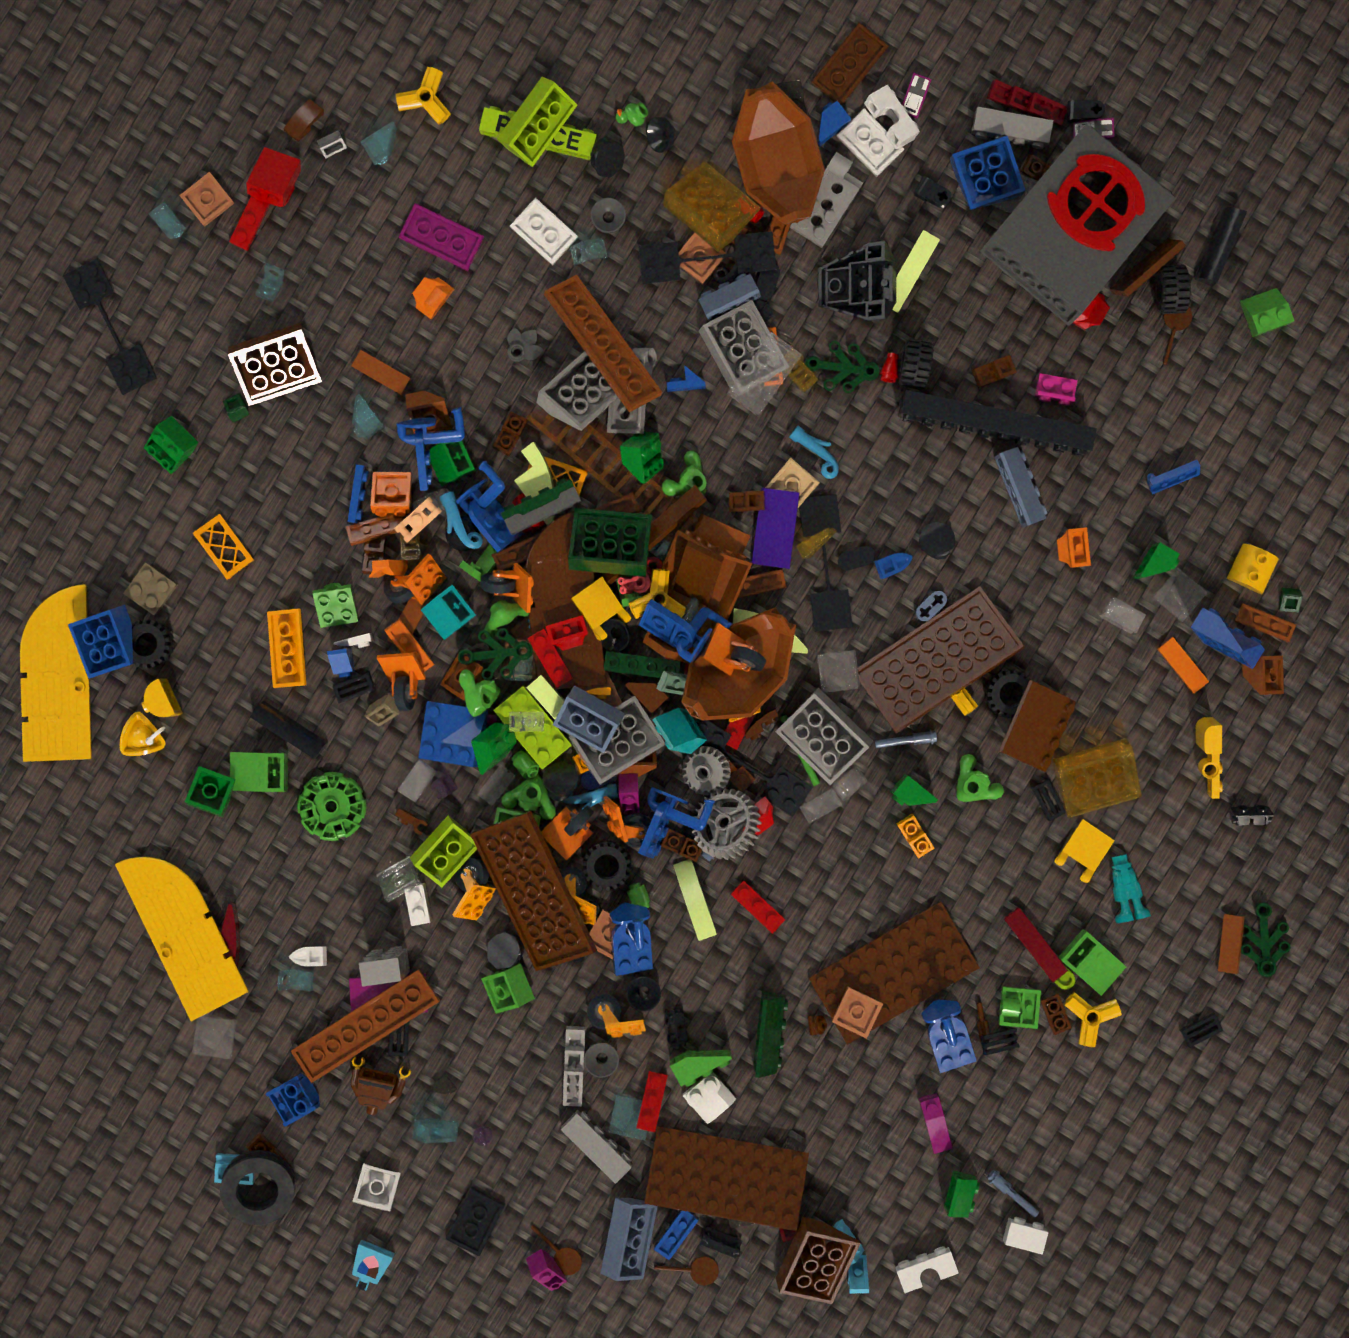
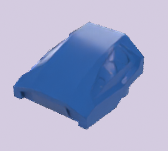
(294, 1099)

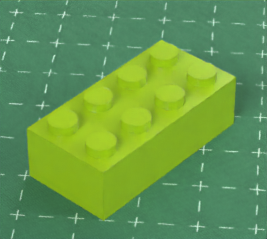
(541, 745)

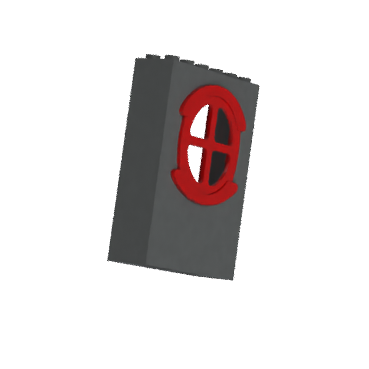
(1053, 251)

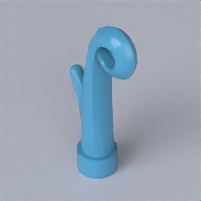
(816, 446)
(454, 520)
(594, 797)

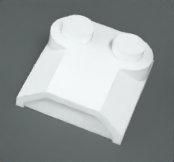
(709, 1097)
(376, 1187)

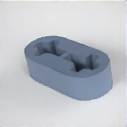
(934, 609)

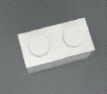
(418, 905)
(1025, 1235)

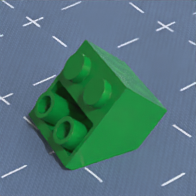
(170, 444)
(642, 455)
(451, 461)

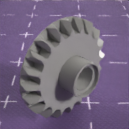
(714, 763)

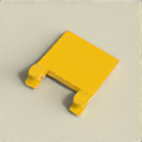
(599, 604)
(1087, 847)

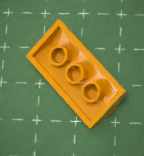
(286, 648)

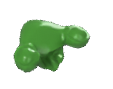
(691, 476)
(501, 615)
(478, 695)
(975, 784)
(531, 795)

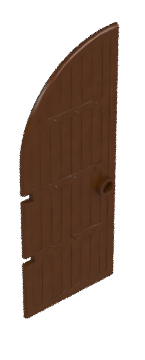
(552, 596)

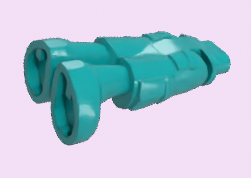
(1127, 888)

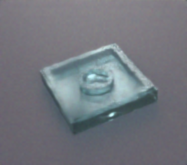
(625, 1117)

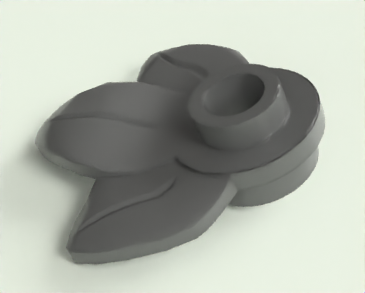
(525, 343)

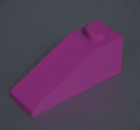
(935, 1123)

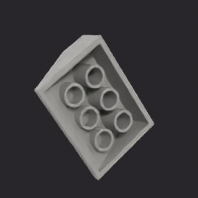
(735, 339)
(577, 393)
(824, 736)
(631, 743)

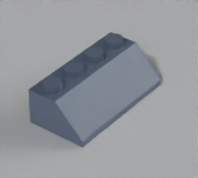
(1020, 487)
(628, 1239)

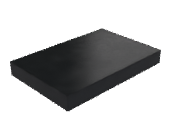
(475, 1221)

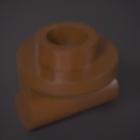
(817, 1024)

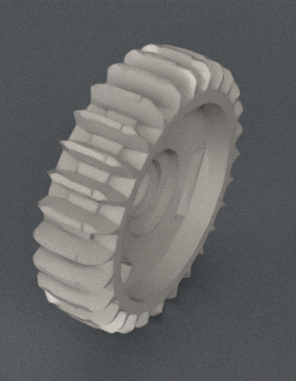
(743, 816)

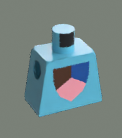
(370, 1264)

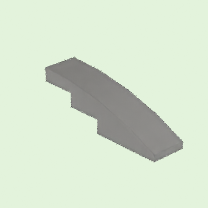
(574, 1066)

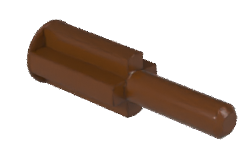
(982, 1024)

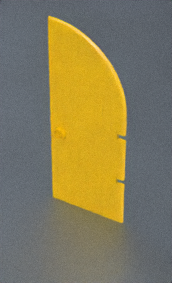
(56, 683)
(182, 934)

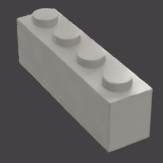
(1018, 127)
(597, 1146)

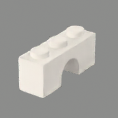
(886, 103)
(939, 1260)

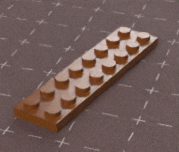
(603, 343)
(365, 1025)

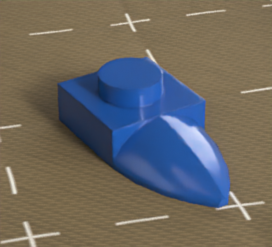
(892, 564)

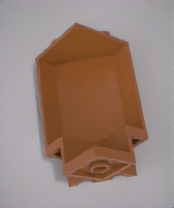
(735, 567)

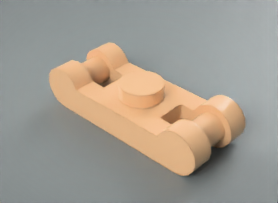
(418, 519)

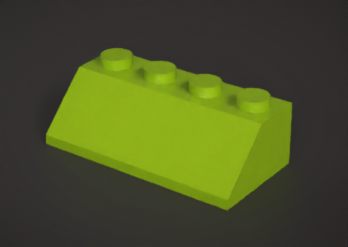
(537, 121)

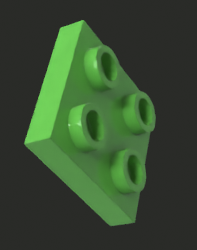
(335, 605)
(1019, 1007)

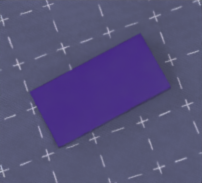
(776, 529)

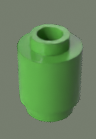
(525, 764)
(638, 895)

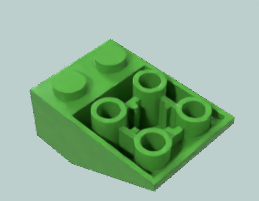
(259, 771)
(1092, 962)
(698, 1063)

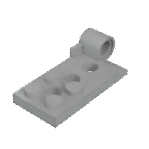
(834, 174)
(635, 422)

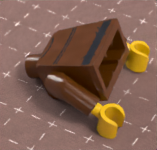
(376, 1087)

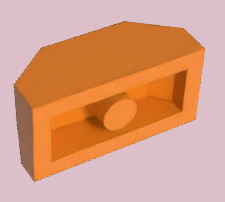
(431, 295)
(1074, 548)
(389, 567)

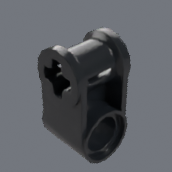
(1082, 110)
(930, 191)

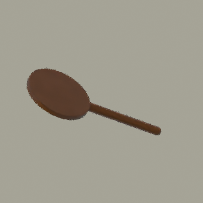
(1176, 323)
(566, 1258)
(702, 1270)

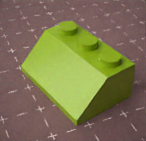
(444, 851)

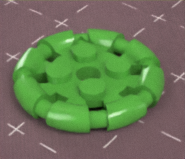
(343, 803)

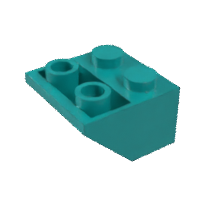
(448, 612)
(679, 731)

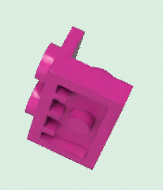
(1056, 389)

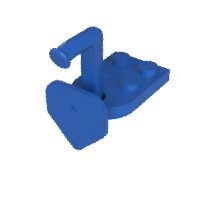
(423, 437)
(486, 510)
(677, 631)
(663, 813)
(632, 948)
(951, 1042)

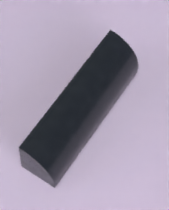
(1220, 245)
(289, 729)

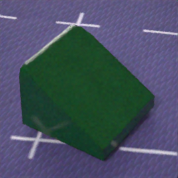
(236, 408)
(1290, 600)

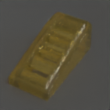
(803, 387)
(813, 544)
(411, 557)

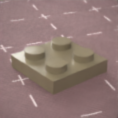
(150, 589)

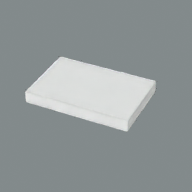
(869, 143)
(543, 231)

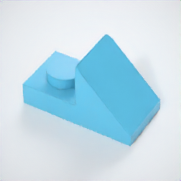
(858, 1276)

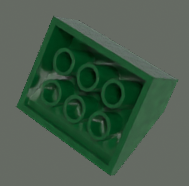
(610, 542)
(769, 1034)

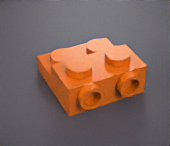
(391, 493)

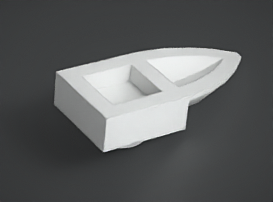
(361, 641)
(310, 956)

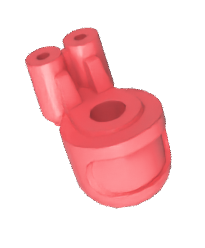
(636, 583)

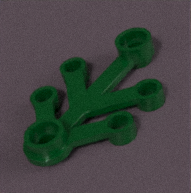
(845, 368)
(498, 653)
(1265, 942)

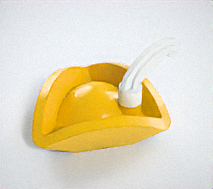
(140, 736)

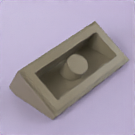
(382, 710)

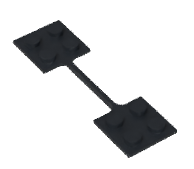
(752, 251)
(130, 366)
(829, 608)
(783, 789)

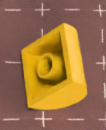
(1253, 568)
(160, 699)

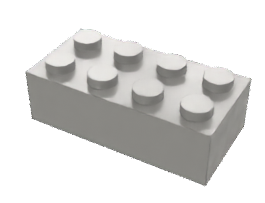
(384, 967)

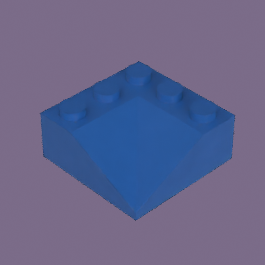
(988, 173)
(1215, 633)
(104, 641)
(449, 733)

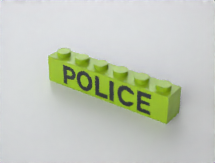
(567, 140)

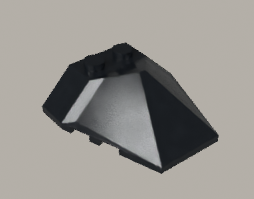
(860, 283)

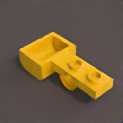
(1210, 741)

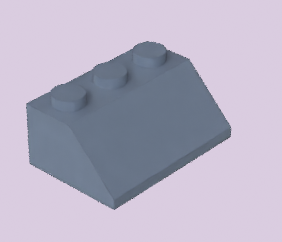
(729, 296)
(588, 719)

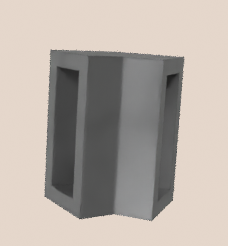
(331, 144)

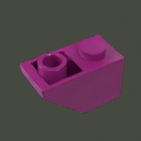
(629, 793)
(545, 1270)

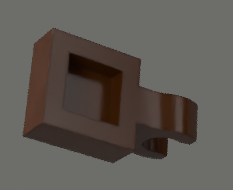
(740, 777)
(406, 817)

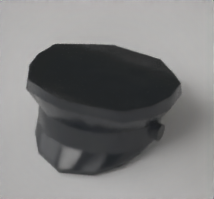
(607, 157)
(937, 540)
(560, 780)
(505, 950)

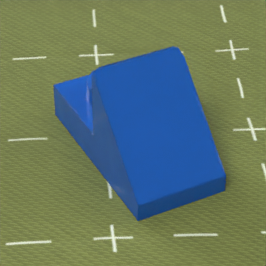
(691, 382)

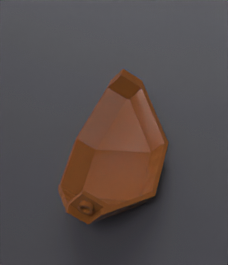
(778, 154)
(715, 695)

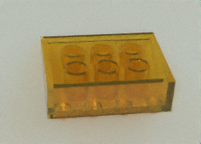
(710, 205)
(1097, 777)

